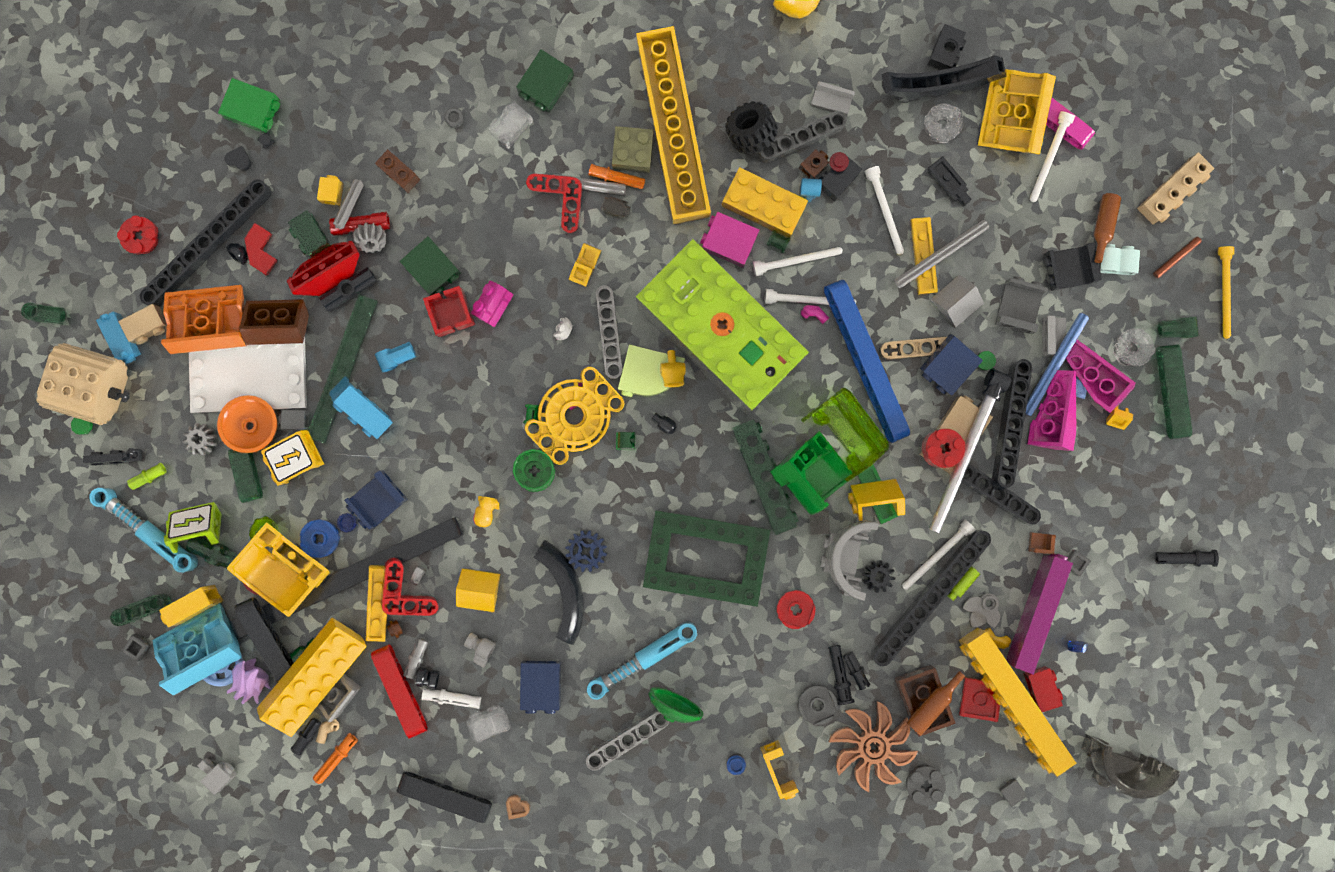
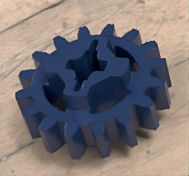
(579, 540)

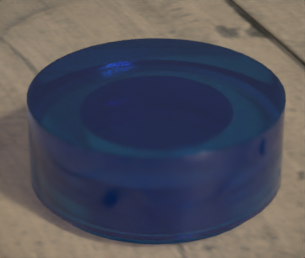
(1077, 646)

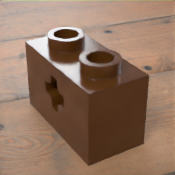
(397, 171)

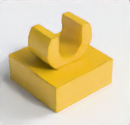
(1119, 418)

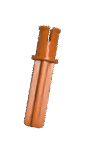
(615, 176)
(340, 752)

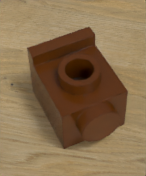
(811, 170)

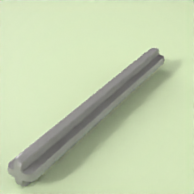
(941, 254)

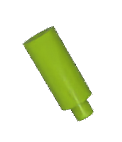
(964, 583)

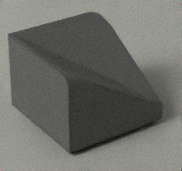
(135, 647)

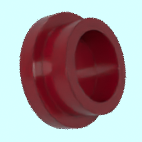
(839, 161)

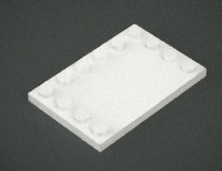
(262, 371)

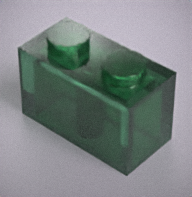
(308, 233)

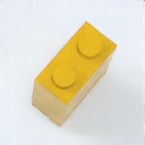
(190, 605)

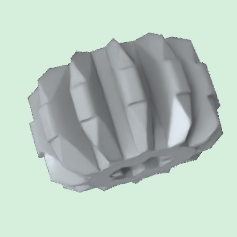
(369, 238)
(201, 446)

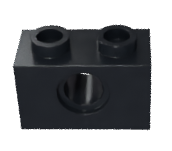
(948, 37)

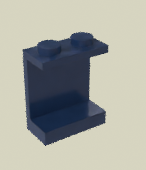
(375, 500)

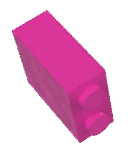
(729, 239)

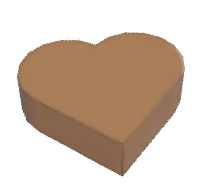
(516, 807)

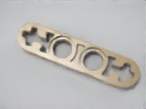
(916, 345)

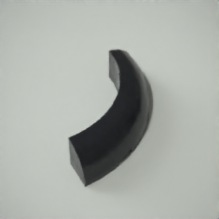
(569, 587)

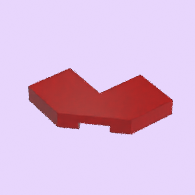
(255, 242)

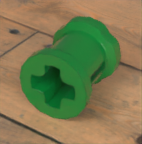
(531, 409)

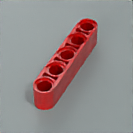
(399, 691)

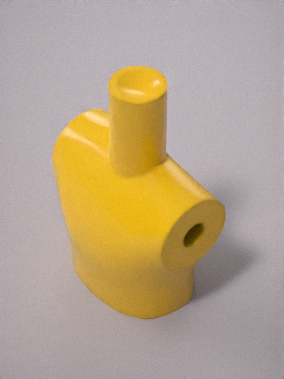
(673, 371)

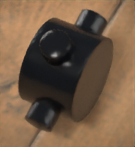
(265, 140)

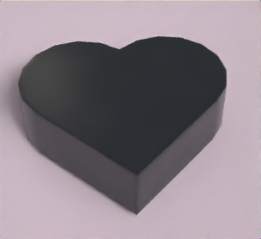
(238, 158)

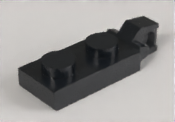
(950, 181)
(114, 457)

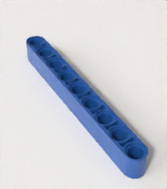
(867, 361)

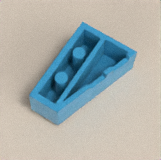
(359, 408)

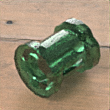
(778, 241)

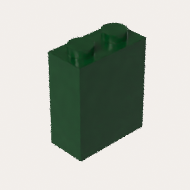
(544, 81)
(430, 267)

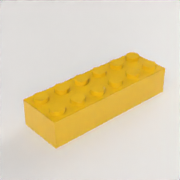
(311, 677)

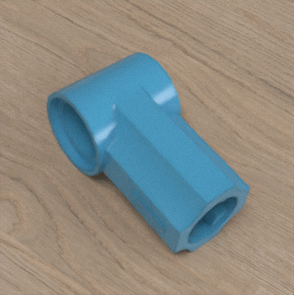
(810, 188)
(390, 358)

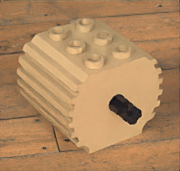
(83, 384)

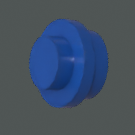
(736, 765)

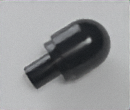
(665, 423)

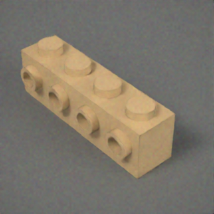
(1175, 188)

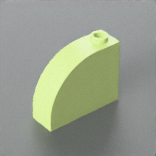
(642, 372)

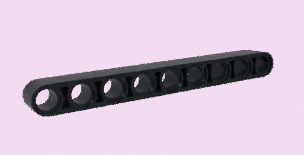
(215, 241)
(940, 594)

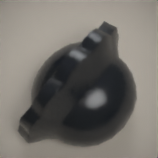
(237, 252)

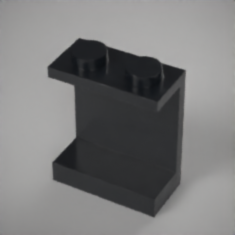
(1072, 267)

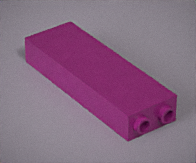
(1039, 612)

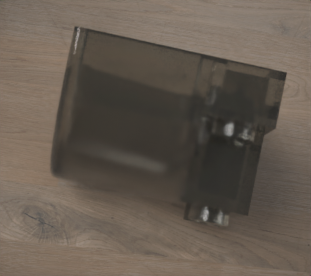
(1125, 772)

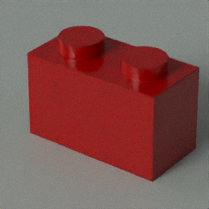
(1043, 688)

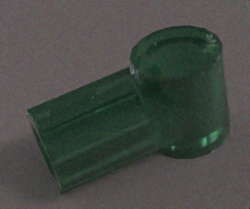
(44, 313)
(1182, 328)

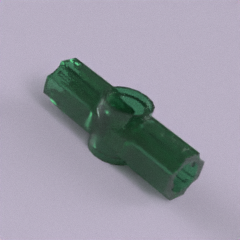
(213, 554)

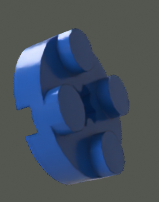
(319, 550)

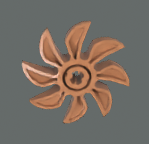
(882, 744)

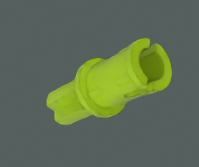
(147, 476)

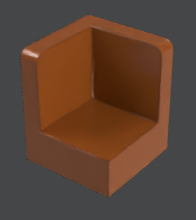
(1041, 543)

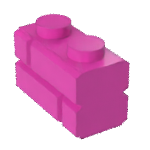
(491, 303)

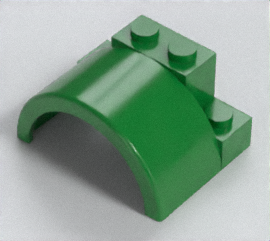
(812, 473)

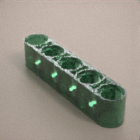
(1174, 391)

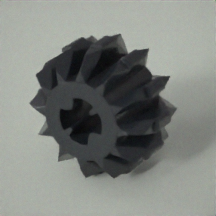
(880, 568)

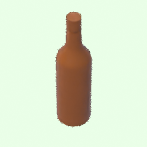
(1106, 223)
(934, 705)

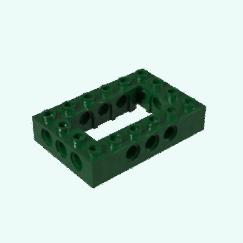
(753, 537)

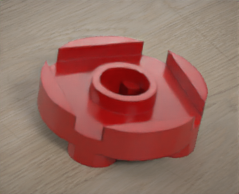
(130, 228)
(786, 615)

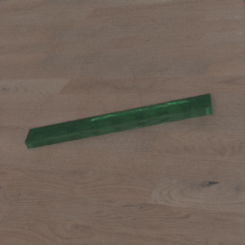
(342, 365)

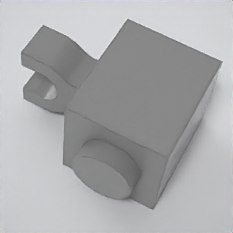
(217, 776)

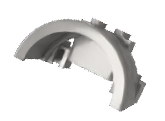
(843, 554)

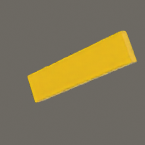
(922, 249)
(376, 618)

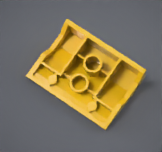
(1017, 112)

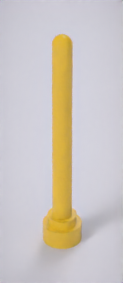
(1225, 255)

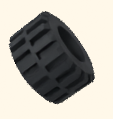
(751, 127)

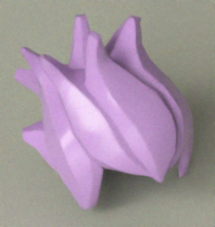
(248, 680)

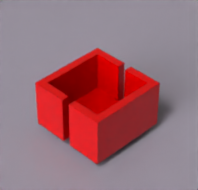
(449, 312)

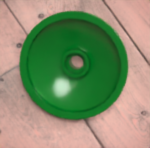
(674, 706)

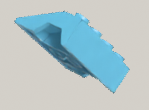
(196, 649)

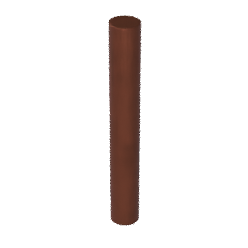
(1177, 257)

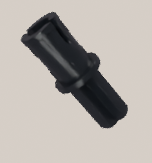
(856, 670)
(305, 736)

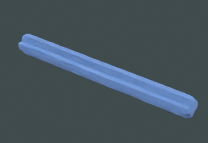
(1056, 363)

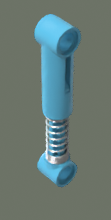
(143, 530)
(643, 659)

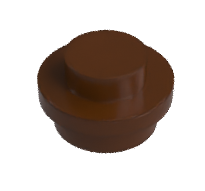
(394, 629)

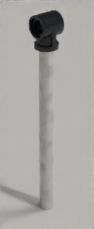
(996, 383)

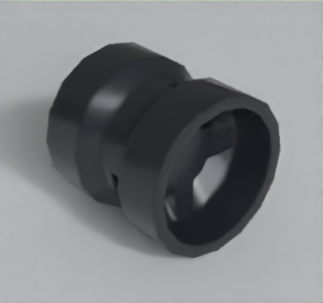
(427, 678)

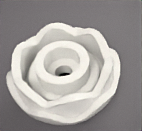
(563, 329)

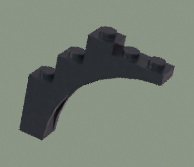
(937, 83)

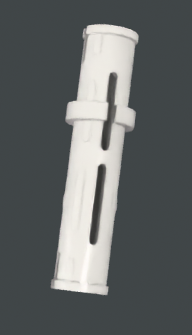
(442, 696)

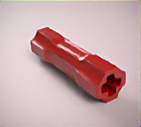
(352, 223)

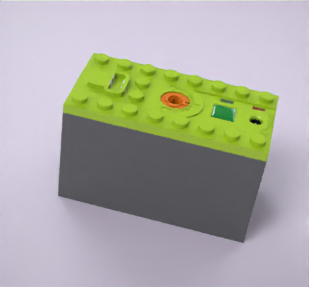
(719, 327)

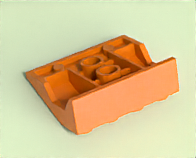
(203, 319)

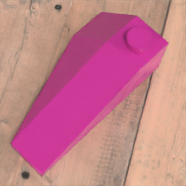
(1100, 378)
(1057, 415)

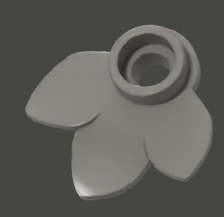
(980, 612)

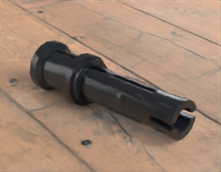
(1196, 558)
(841, 685)

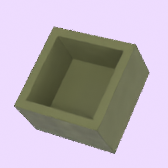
(632, 149)

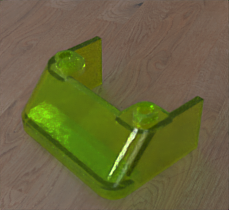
(853, 429)

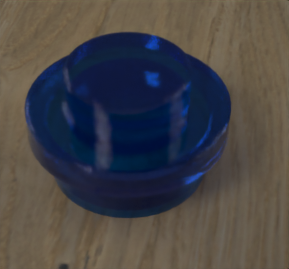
(346, 522)

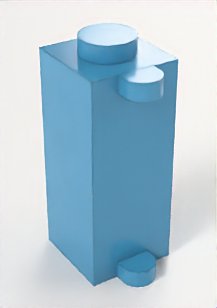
(116, 338)

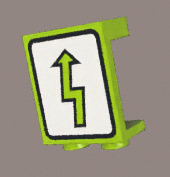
(192, 523)

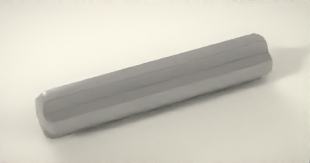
(348, 204)

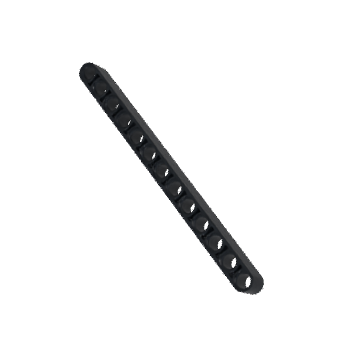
(359, 571)

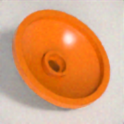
(235, 418)

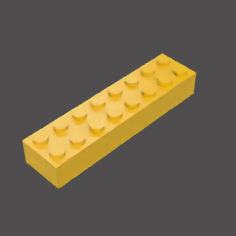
(1017, 702)

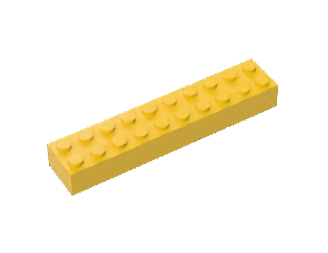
(673, 125)

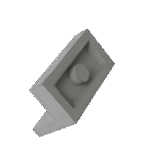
(832, 98)
(1052, 334)

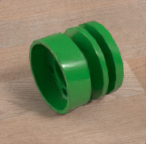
(524, 464)

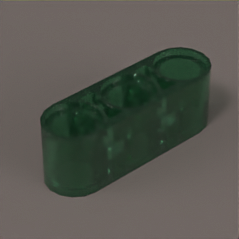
(245, 476)
(131, 611)

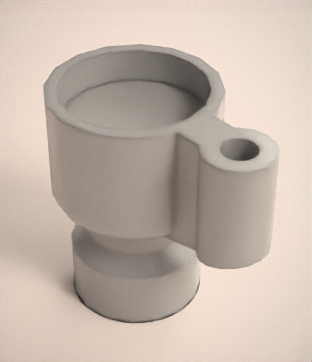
(482, 647)

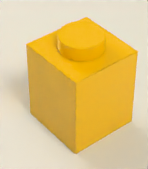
(330, 190)

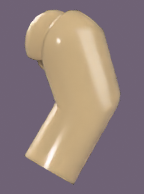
(325, 728)

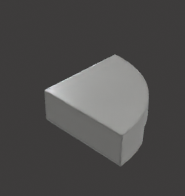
(417, 575)

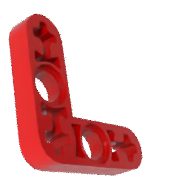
(563, 189)
(395, 595)

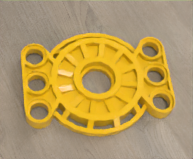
(593, 409)

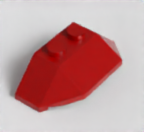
(324, 270)

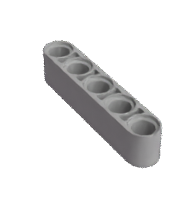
(609, 304)
(621, 746)

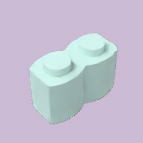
(1120, 261)

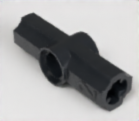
(337, 295)

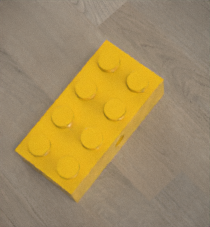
(764, 203)

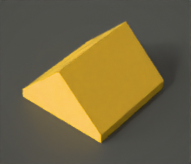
(477, 590)

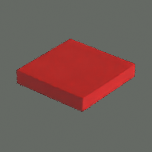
(978, 701)

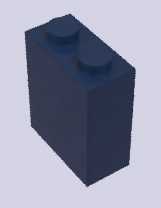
(950, 365)
(540, 686)

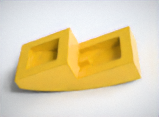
(585, 264)

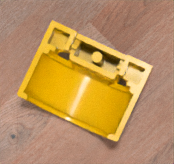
(280, 574)

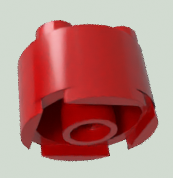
(953, 444)

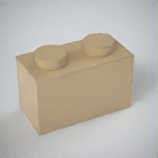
(144, 324)

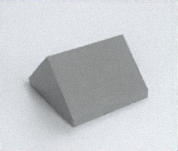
(958, 300)
(338, 698)

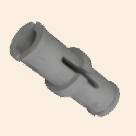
(415, 658)

